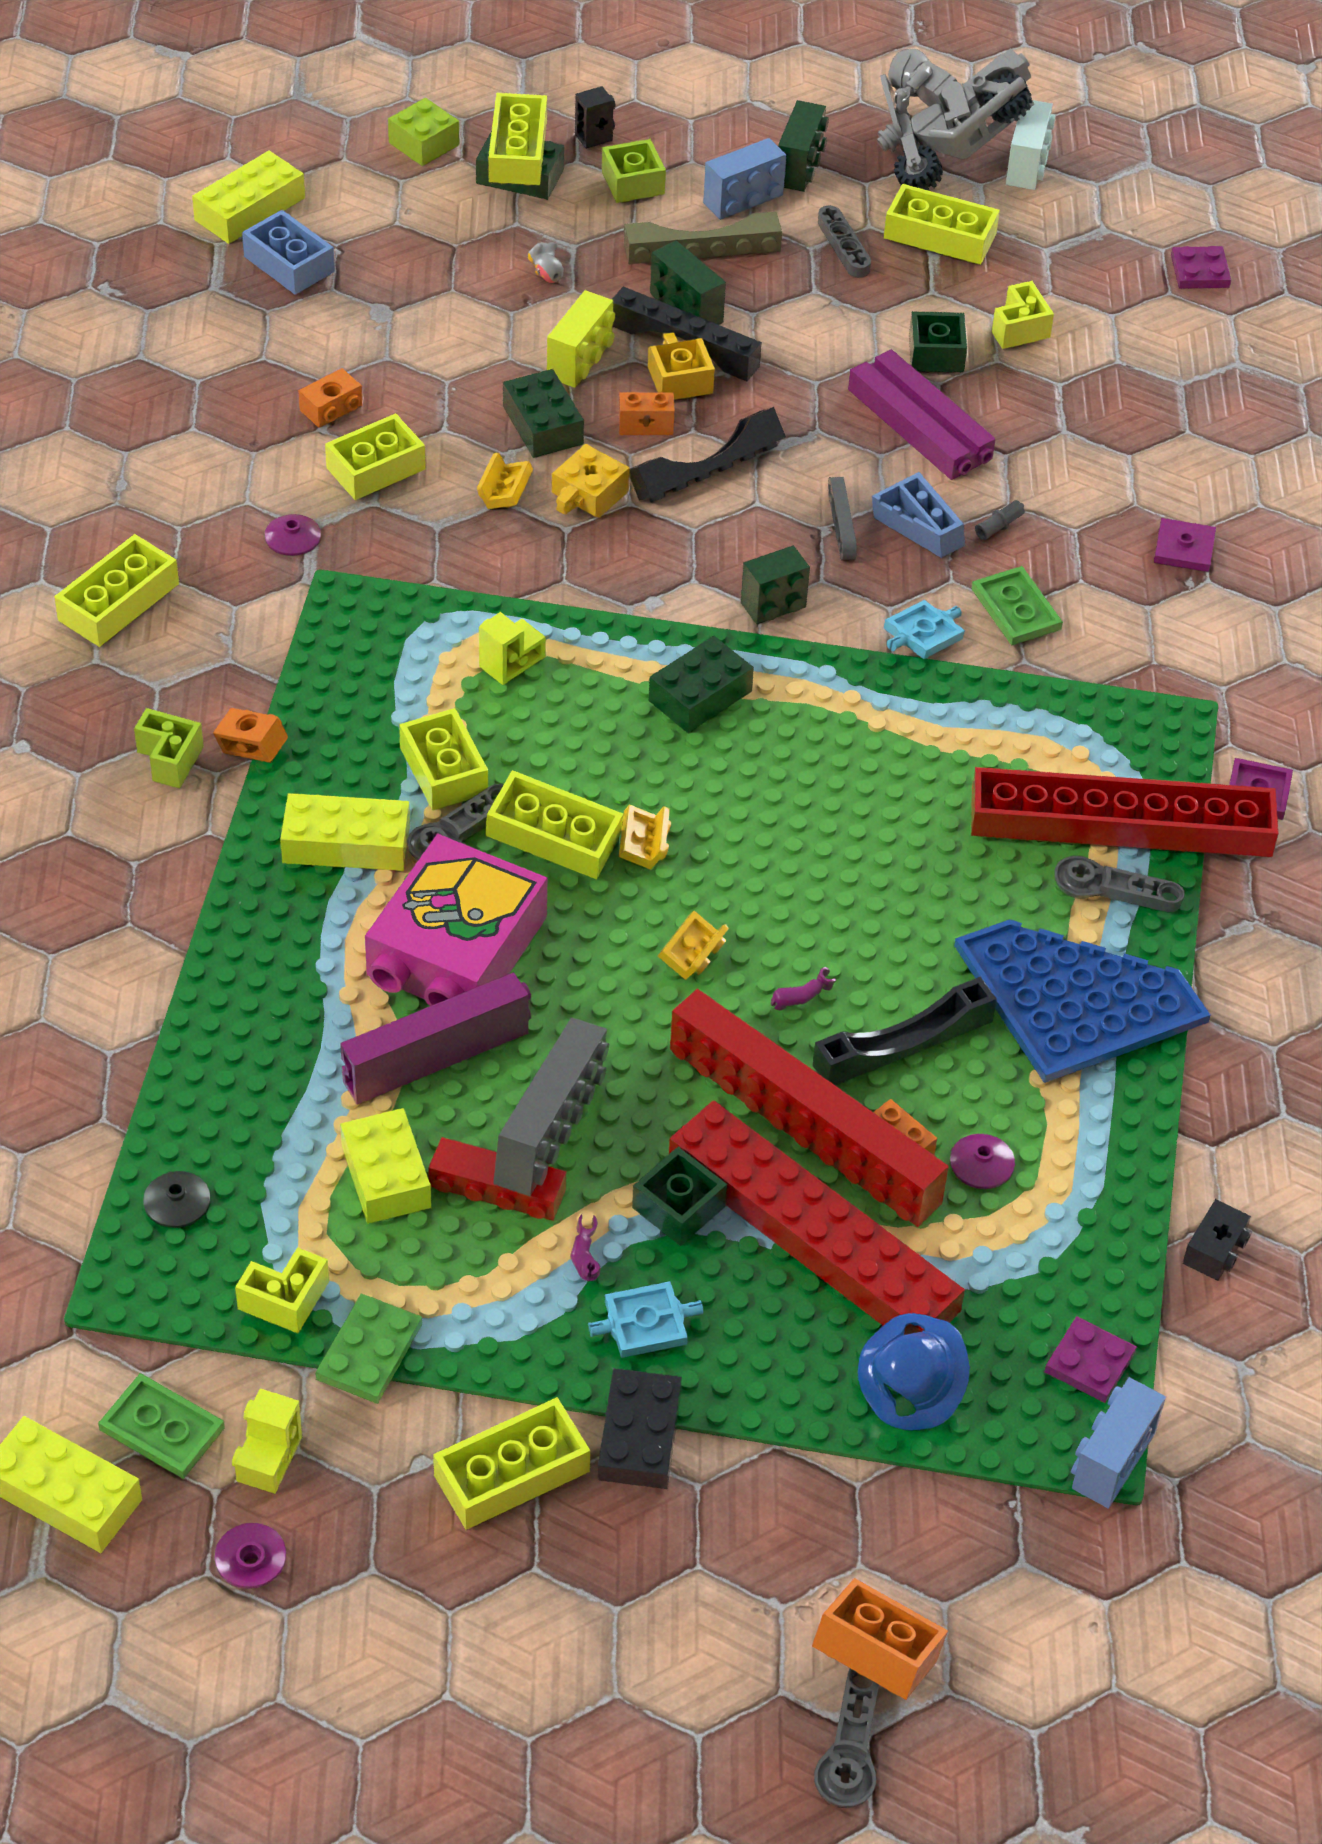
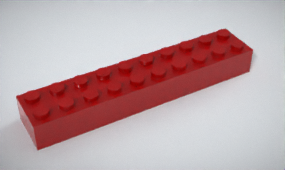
(1124, 812)
(808, 1108)
(817, 1222)

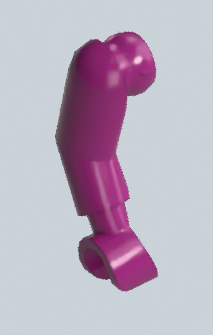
(802, 994)
(581, 1257)

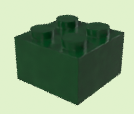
(937, 341)
(775, 584)
(679, 1196)

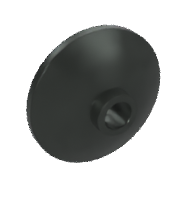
(178, 1209)

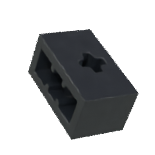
(594, 117)
(1217, 1239)

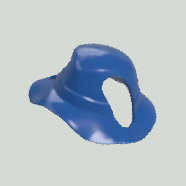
(921, 1366)

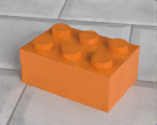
(879, 1638)

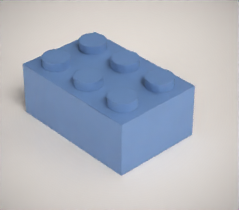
(744, 178)
(288, 252)
(1117, 1441)

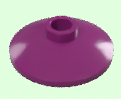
(292, 534)
(979, 1170)
(245, 1543)

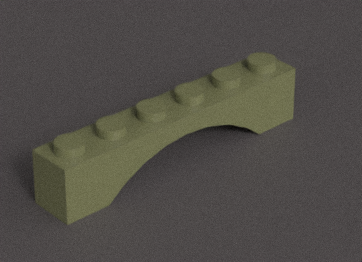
(749, 236)

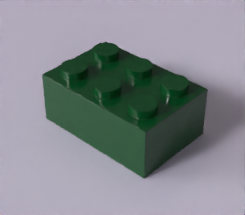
(803, 143)
(551, 171)
(687, 283)
(543, 413)
(700, 684)

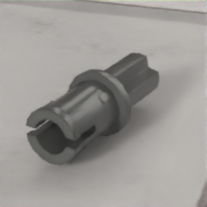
(1000, 520)

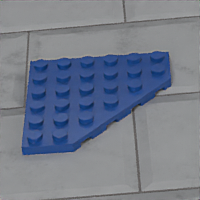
(1075, 1000)

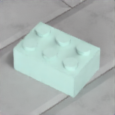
(1031, 146)

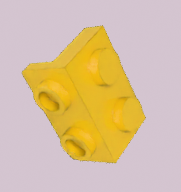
(503, 483)
(644, 836)
(691, 945)

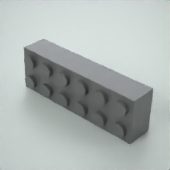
(551, 1107)

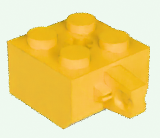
(681, 367)
(589, 482)

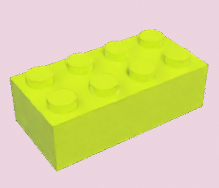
(517, 139)
(248, 196)
(941, 224)
(116, 590)
(554, 824)
(345, 832)
(511, 1463)
(66, 1484)

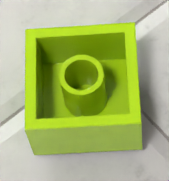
(423, 131)
(633, 170)

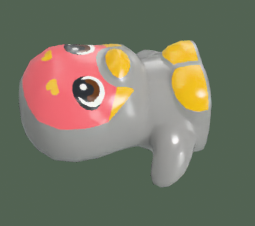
(545, 262)

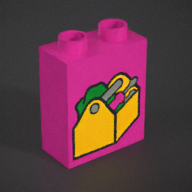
(454, 923)

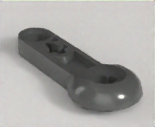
(456, 825)
(1114, 884)
(849, 1751)

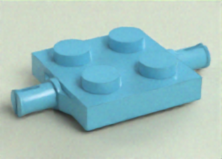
(924, 629)
(645, 1319)

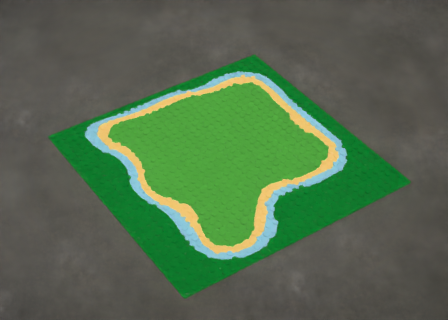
(824, 836)

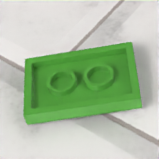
(1017, 605)
(369, 1348)
(161, 1425)

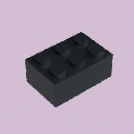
(640, 1428)

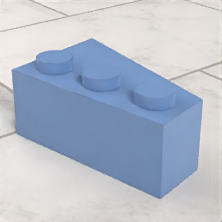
(920, 515)

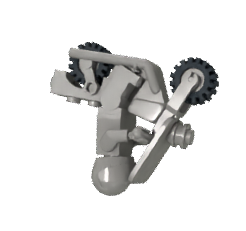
(955, 113)

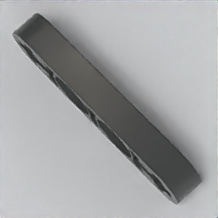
(848, 240)
(842, 518)

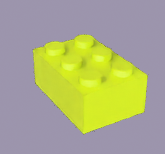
(580, 338)
(375, 456)
(443, 758)
(385, 1165)

